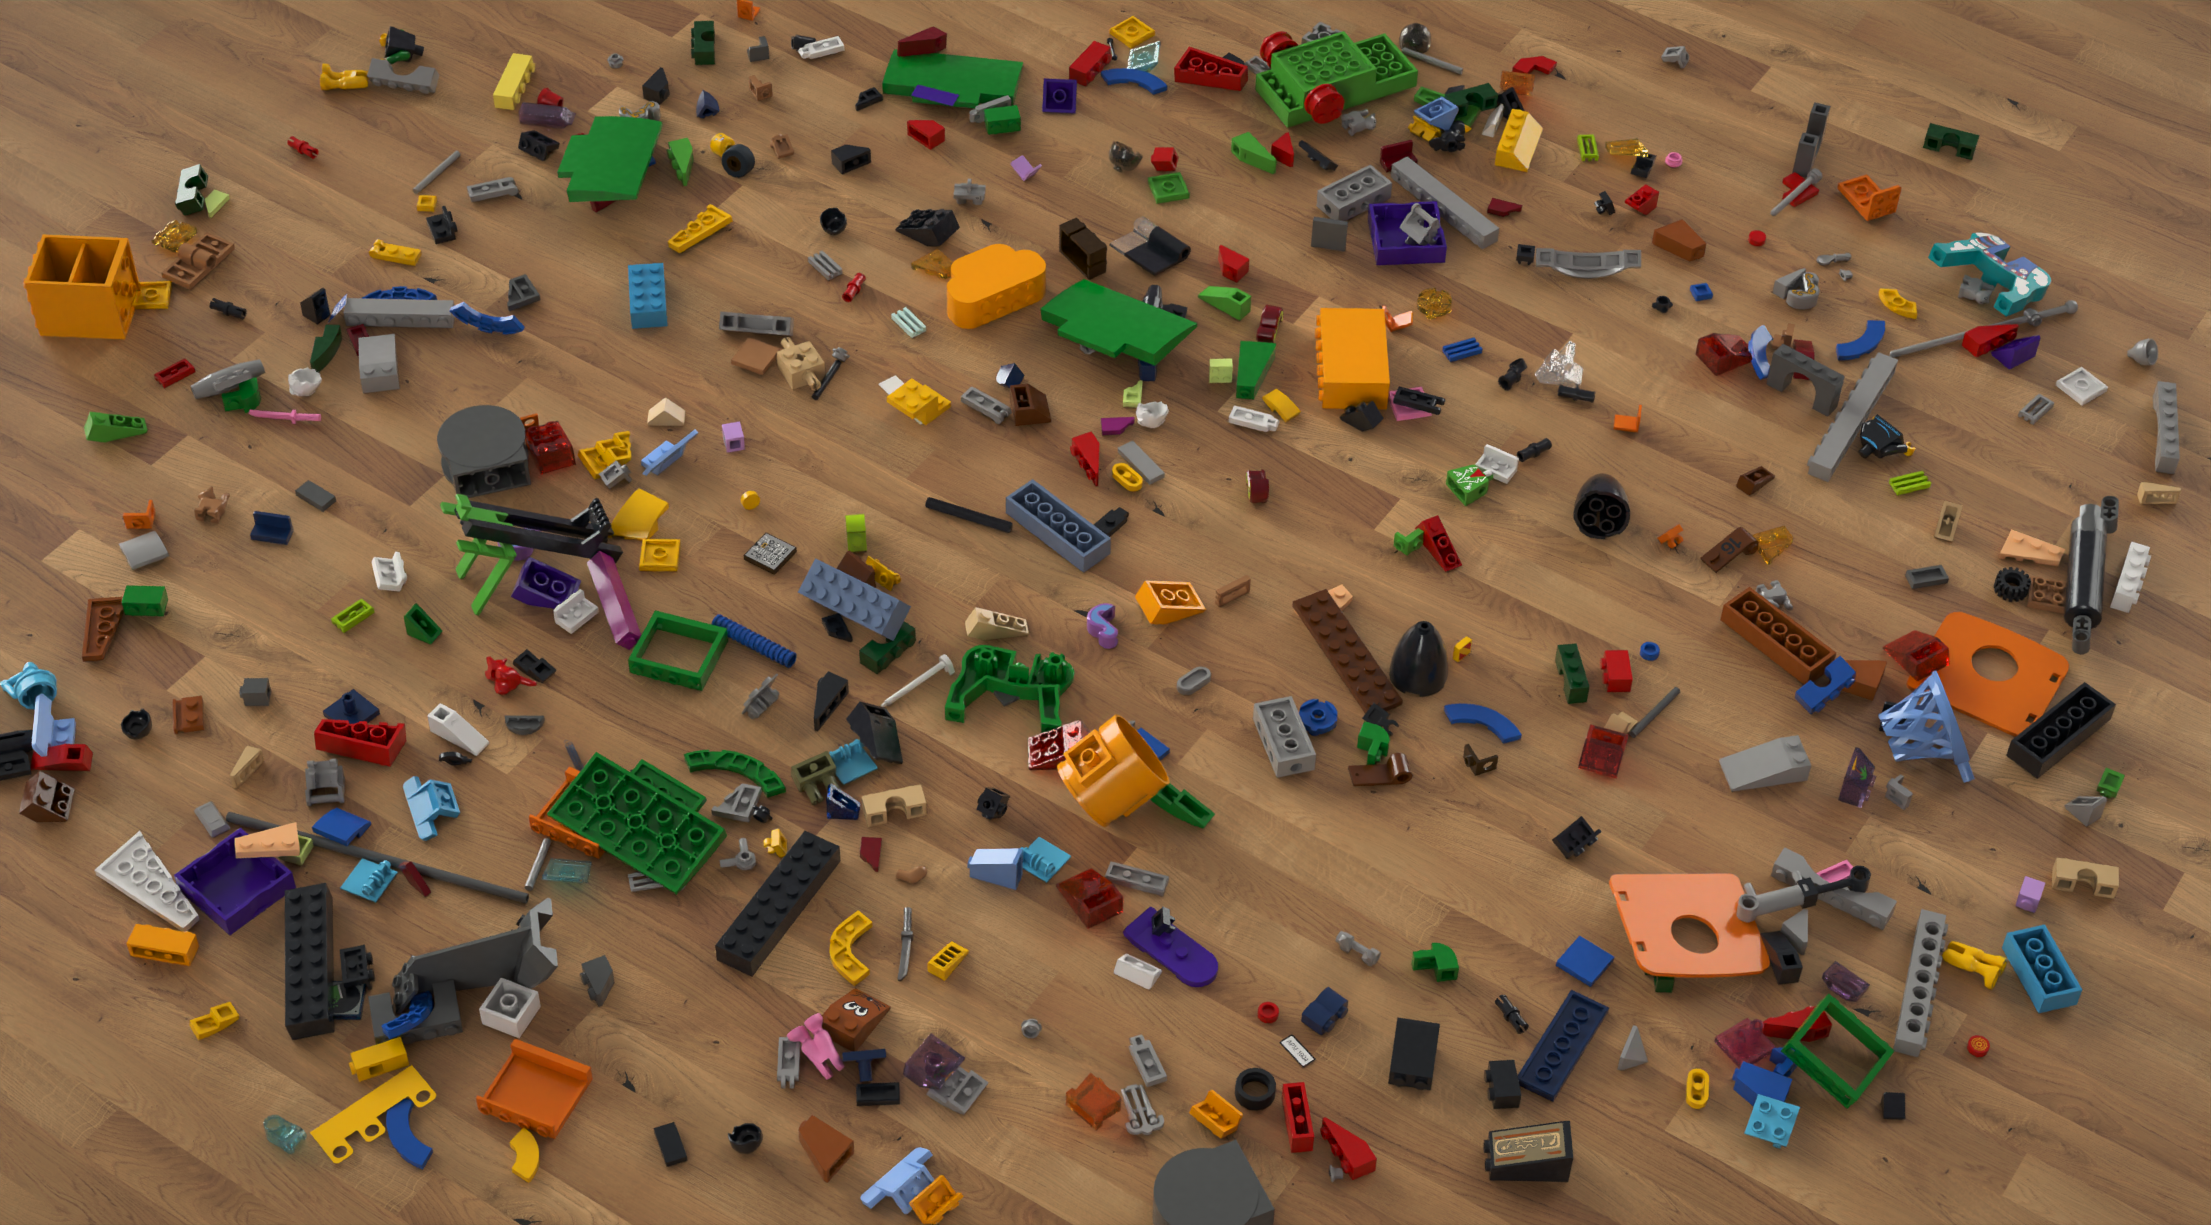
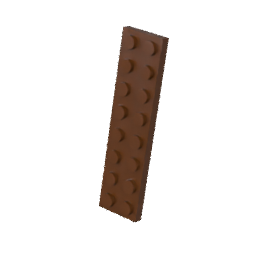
(1346, 651)

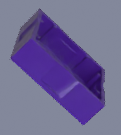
(1389, 239)
(231, 887)

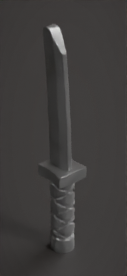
(906, 938)

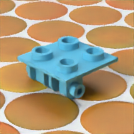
(852, 762)
(1043, 859)
(369, 879)
(1772, 1120)

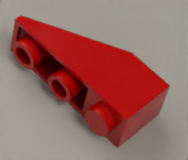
(1986, 338)
(1086, 450)
(1439, 544)
(64, 758)
(1788, 1024)
(1351, 1150)

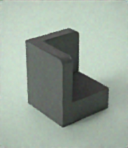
(759, 52)

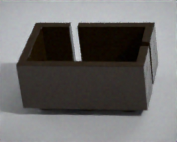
(1082, 248)

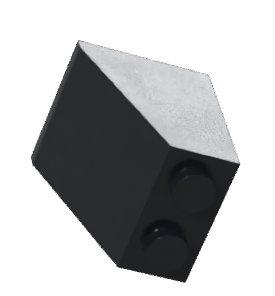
(1414, 1054)

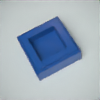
(1701, 292)

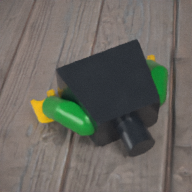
(399, 45)

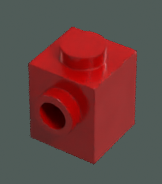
(1165, 159)

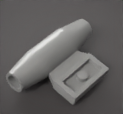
(227, 379)

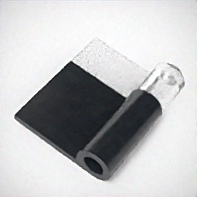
(1151, 247)

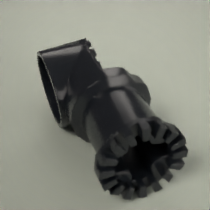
(1513, 374)

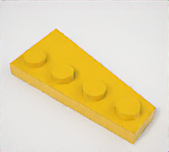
(704, 226)

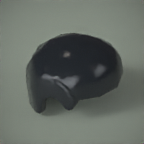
(833, 221)
(136, 724)
(746, 1138)

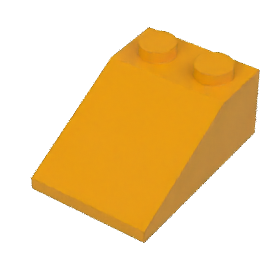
(1168, 601)

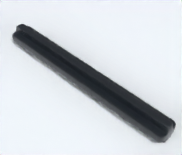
(969, 514)

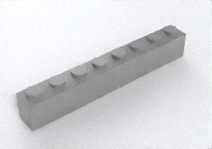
(1451, 206)

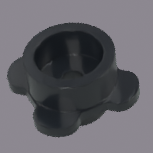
(1662, 304)
(761, 813)

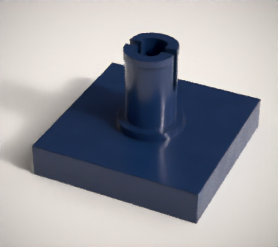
(352, 707)
(864, 1061)

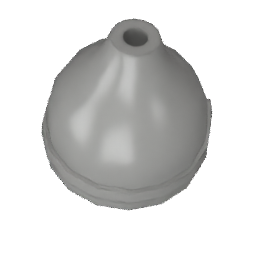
(2144, 352)

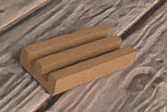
(1232, 591)

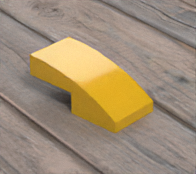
(1282, 404)
(218, 1019)

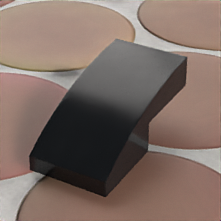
(1643, 165)
(533, 667)

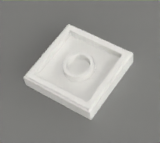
(2081, 386)

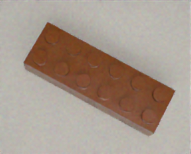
(1777, 636)

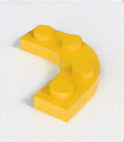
(841, 944)

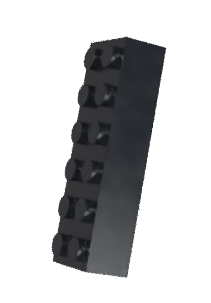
(2060, 730)

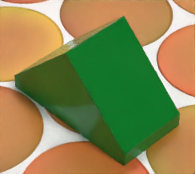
(420, 625)

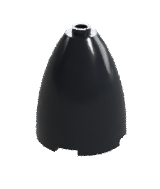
(1604, 495)
(1420, 661)

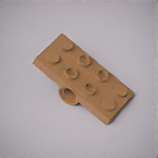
(197, 260)

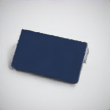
(271, 528)

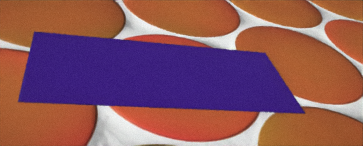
(935, 95)

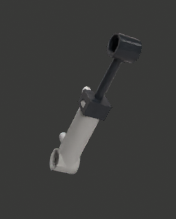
(1803, 894)

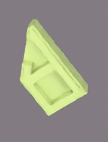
(215, 201)
(1133, 395)

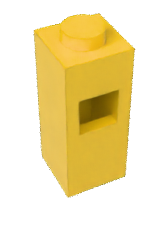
(378, 1059)

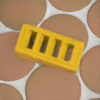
(944, 972)

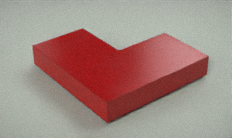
(1793, 181)

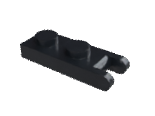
(1418, 400)

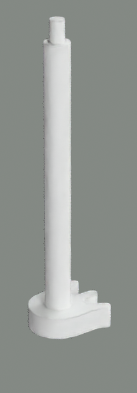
(944, 662)

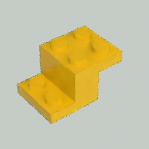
(918, 401)

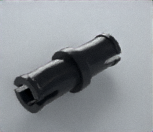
(228, 308)
(1576, 393)
(1534, 449)
(1511, 1014)

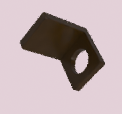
(1477, 765)

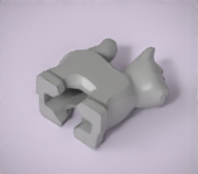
(1356, 121)
(1972, 289)
(1776, 595)

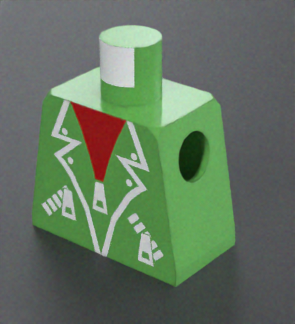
(1468, 483)

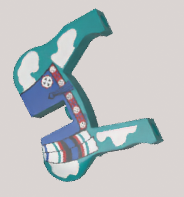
(1987, 253)

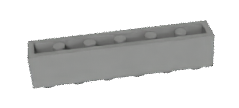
(399, 313)

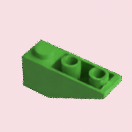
(1250, 151)
(682, 158)
(1229, 300)
(111, 427)

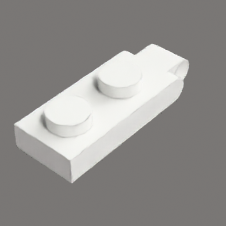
(822, 48)
(1253, 419)

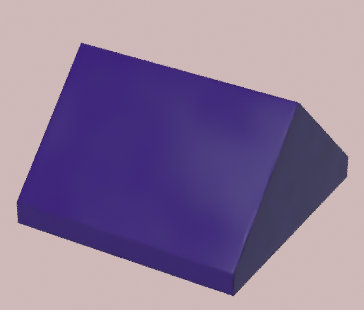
(1059, 95)
(2017, 351)

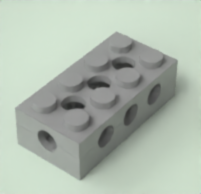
(1354, 194)
(1279, 715)

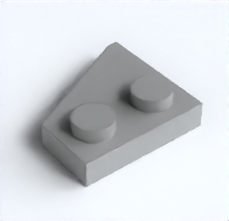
(739, 803)

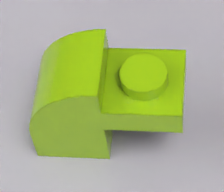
(856, 533)

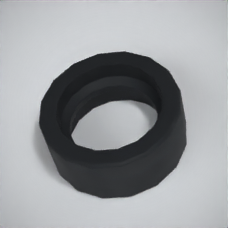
(1252, 1102)

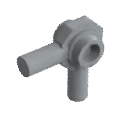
(743, 860)

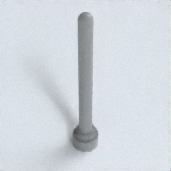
(1813, 177)

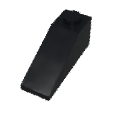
(830, 693)

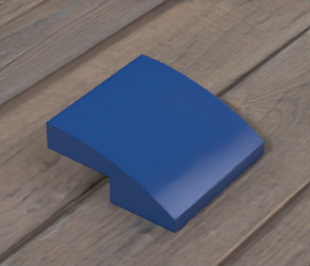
(341, 826)

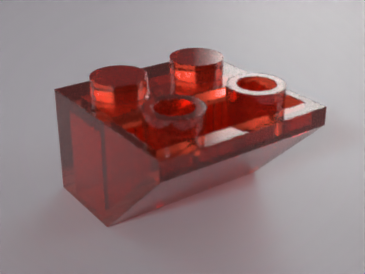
(1603, 751)

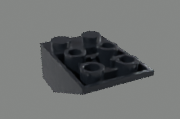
(929, 226)
(876, 731)

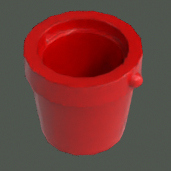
(547, 97)

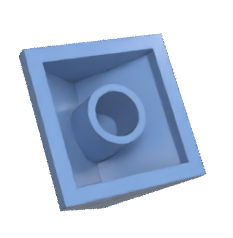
(1438, 113)

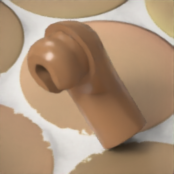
(913, 875)

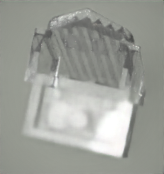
(1560, 369)

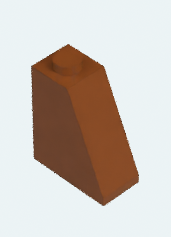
(1680, 240)
(1867, 679)
(825, 1146)

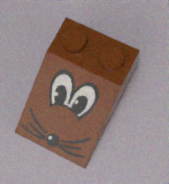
(853, 1018)

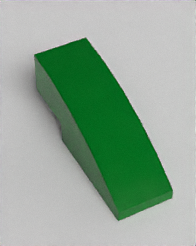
(1183, 806)

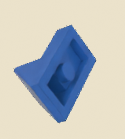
(1784, 1065)

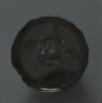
(1415, 37)
(1123, 157)

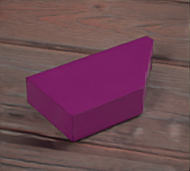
(1115, 425)

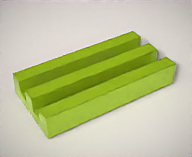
(1595, 155)
(1909, 482)
(354, 617)

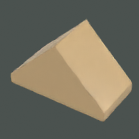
(666, 414)
(1948, 521)

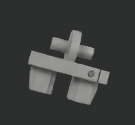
(969, 191)

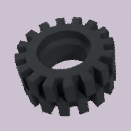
(2012, 592)

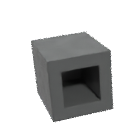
(255, 691)

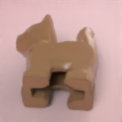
(211, 506)

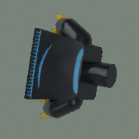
(1882, 439)

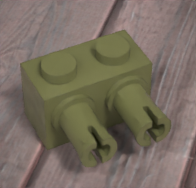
(813, 772)

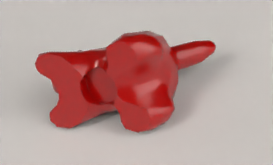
(505, 677)

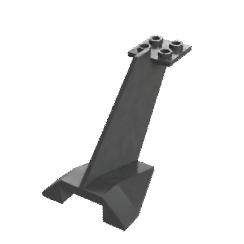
(482, 962)

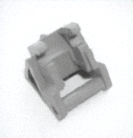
(1414, 224)
(321, 775)

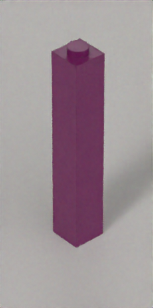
(614, 600)

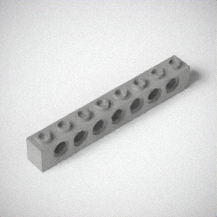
(1919, 983)

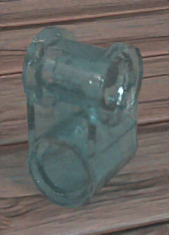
(286, 1135)

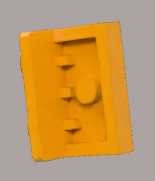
(1217, 1114)
(935, 1201)

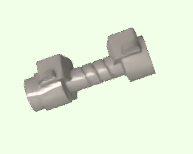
(1347, 942)

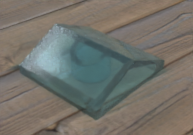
(1144, 57)
(567, 870)

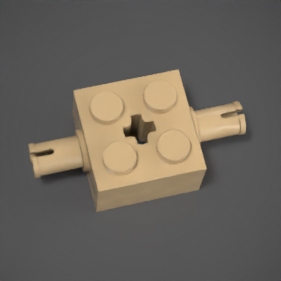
(800, 364)

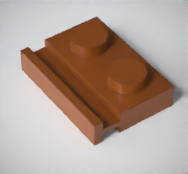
(188, 714)

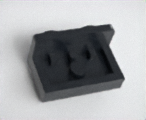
(1575, 837)

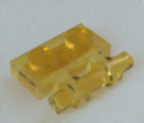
(174, 235)

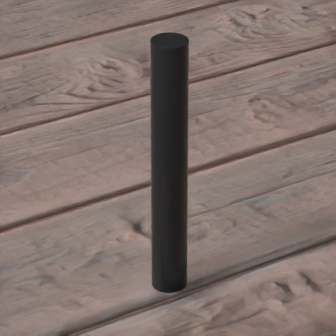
(825, 381)

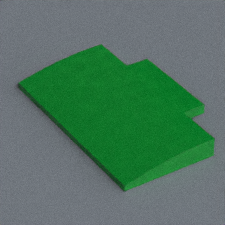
(971, 78)
(610, 159)
(1115, 322)
(640, 819)

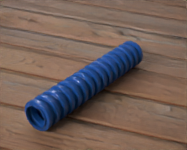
(756, 641)

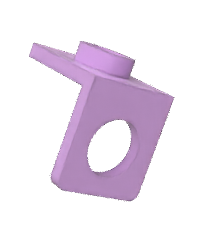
(1023, 168)

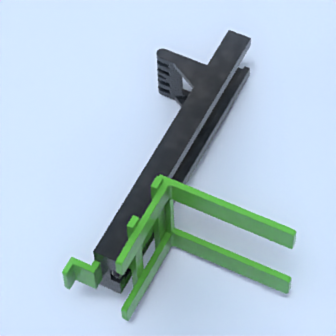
(497, 524)

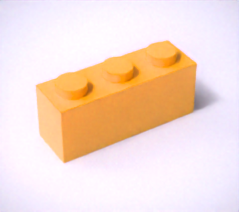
(163, 944)

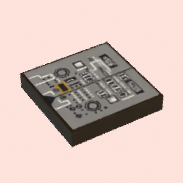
(770, 553)

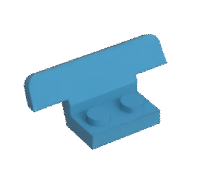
(429, 802)

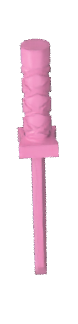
(293, 416)

